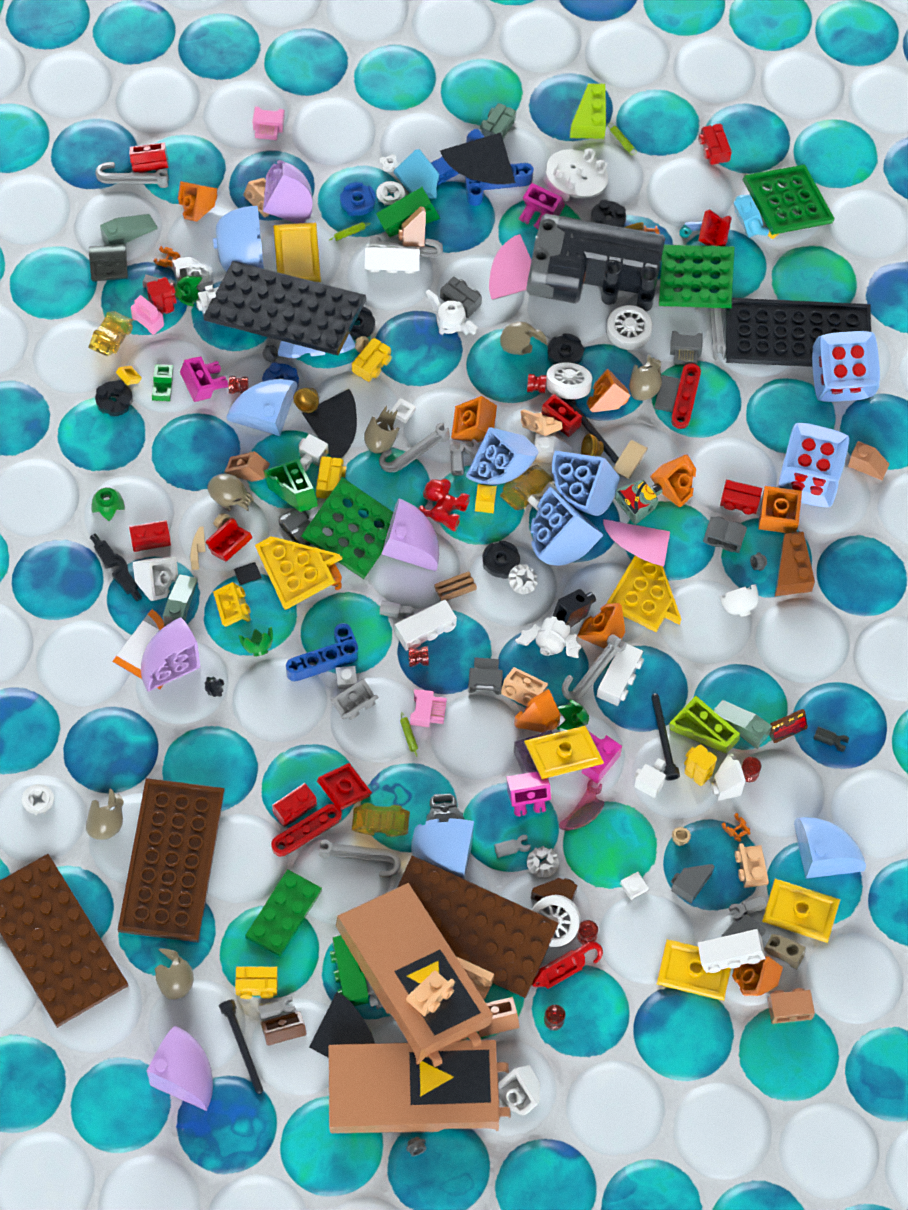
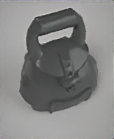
(444, 811)

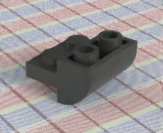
(108, 262)

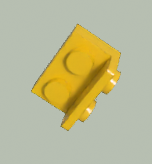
(232, 604)

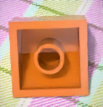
(473, 419)

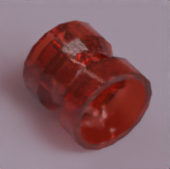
(233, 386)
(418, 656)
(751, 774)
(588, 928)
(554, 1013)

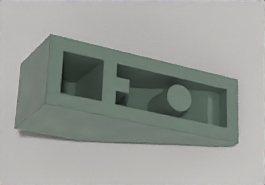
(126, 229)
(179, 599)
(749, 725)

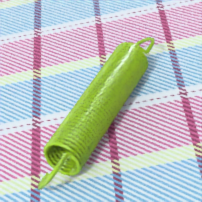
(622, 139)
(349, 231)
(408, 734)

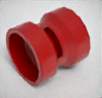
(536, 383)

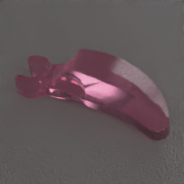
(585, 811)

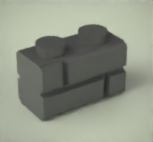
(457, 291)

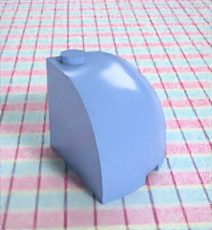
(239, 238)
(264, 405)
(501, 457)
(585, 481)
(561, 531)
(444, 844)
(826, 848)

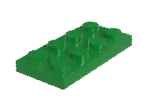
(283, 913)

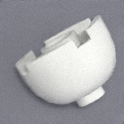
(740, 601)

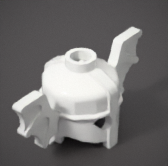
(450, 316)
(551, 638)

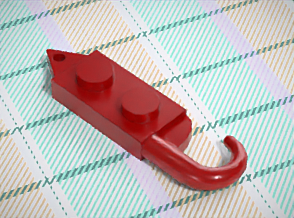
(565, 965)

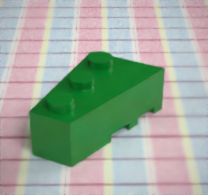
(398, 212)
(292, 485)
(348, 973)

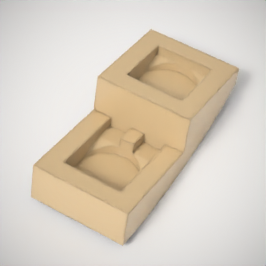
(630, 459)
(198, 546)

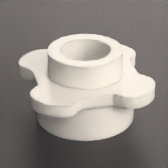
(389, 167)

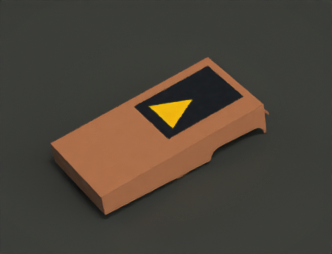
(396, 952)
(386, 1091)

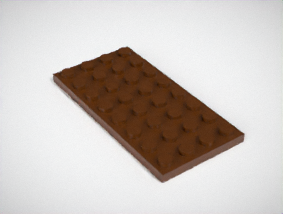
(171, 860)
(483, 925)
(55, 942)

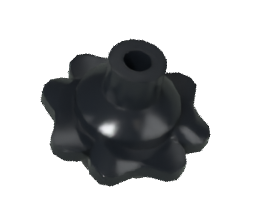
(214, 687)

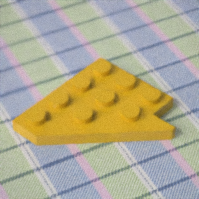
(296, 569)
(646, 595)

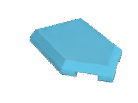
(418, 172)

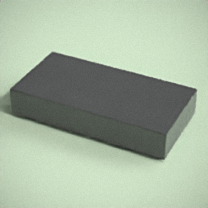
(667, 394)

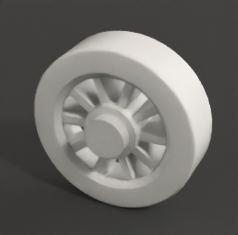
(629, 332)
(568, 380)
(571, 909)

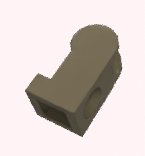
(785, 950)

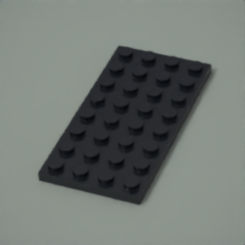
(285, 308)
(786, 329)

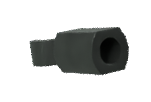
(830, 738)

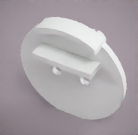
(568, 181)

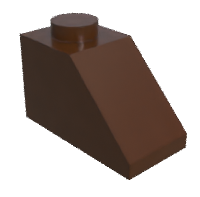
(563, 887)

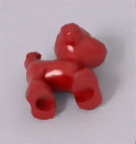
(438, 492)

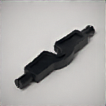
(121, 574)

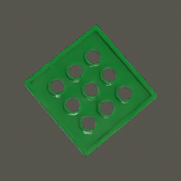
(792, 191)
(705, 283)
(324, 519)

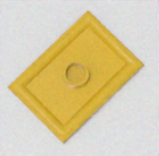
(297, 250)
(563, 752)
(801, 910)
(683, 971)

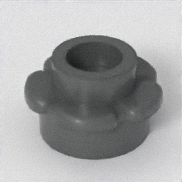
(270, 353)
(758, 561)
(416, 1146)

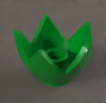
(186, 289)
(107, 507)
(259, 642)
(574, 715)

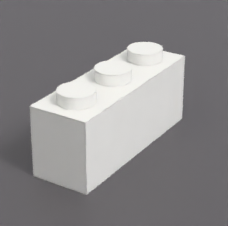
(392, 258)
(425, 625)
(620, 675)
(731, 951)

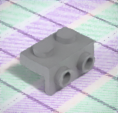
(354, 699)

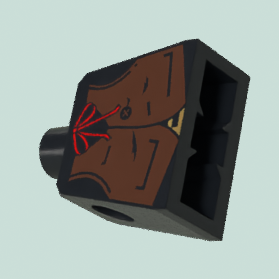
(574, 607)

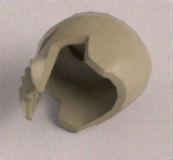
(517, 337)
(646, 382)
(378, 436)
(226, 489)
(102, 821)
(176, 980)

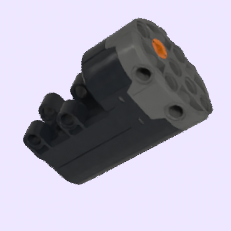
(595, 254)

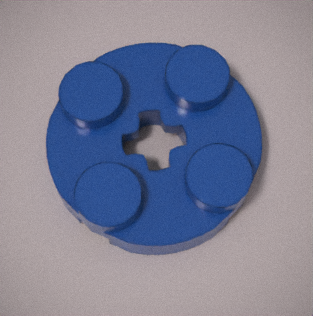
(357, 208)
(281, 370)

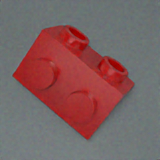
(714, 229)
(228, 540)

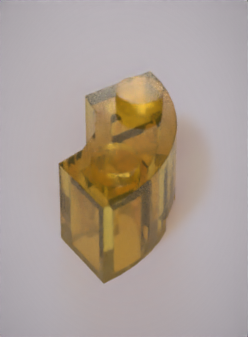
(111, 333)
(529, 483)
(387, 820)

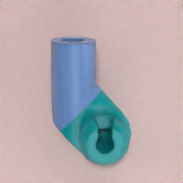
(688, 228)

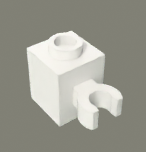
(205, 298)
(312, 450)
(650, 779)

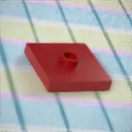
(344, 786)

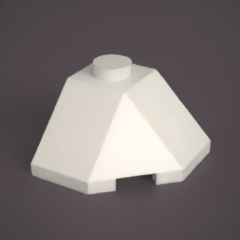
(191, 267)
(548, 445)
(155, 576)
(729, 779)
(519, 1090)

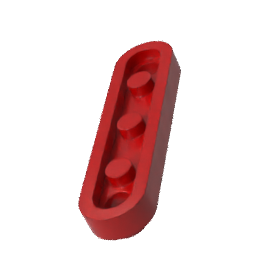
(686, 396)
(306, 830)

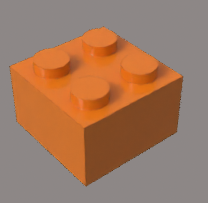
(780, 510)

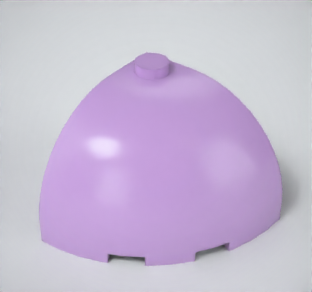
(287, 193)
(411, 537)
(169, 655)
(182, 1069)

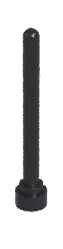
(590, 428)
(671, 771)
(229, 1008)

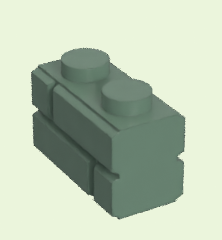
(499, 121)

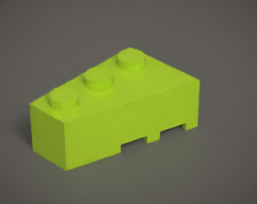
(591, 114)
(704, 726)

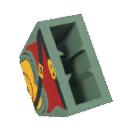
(638, 499)

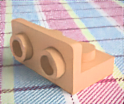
(255, 194)
(539, 423)
(522, 686)
(752, 866)
(480, 977)
(430, 992)

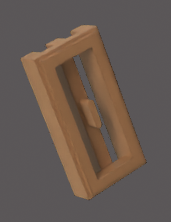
(439, 587)

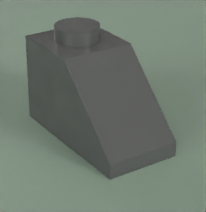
(691, 881)

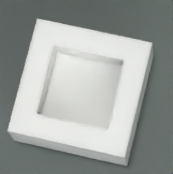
(404, 409)
(346, 676)
(634, 885)

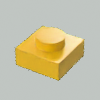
(128, 375)

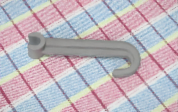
(160, 177)
(424, 251)
(717, 332)
(438, 435)
(614, 645)
(363, 853)

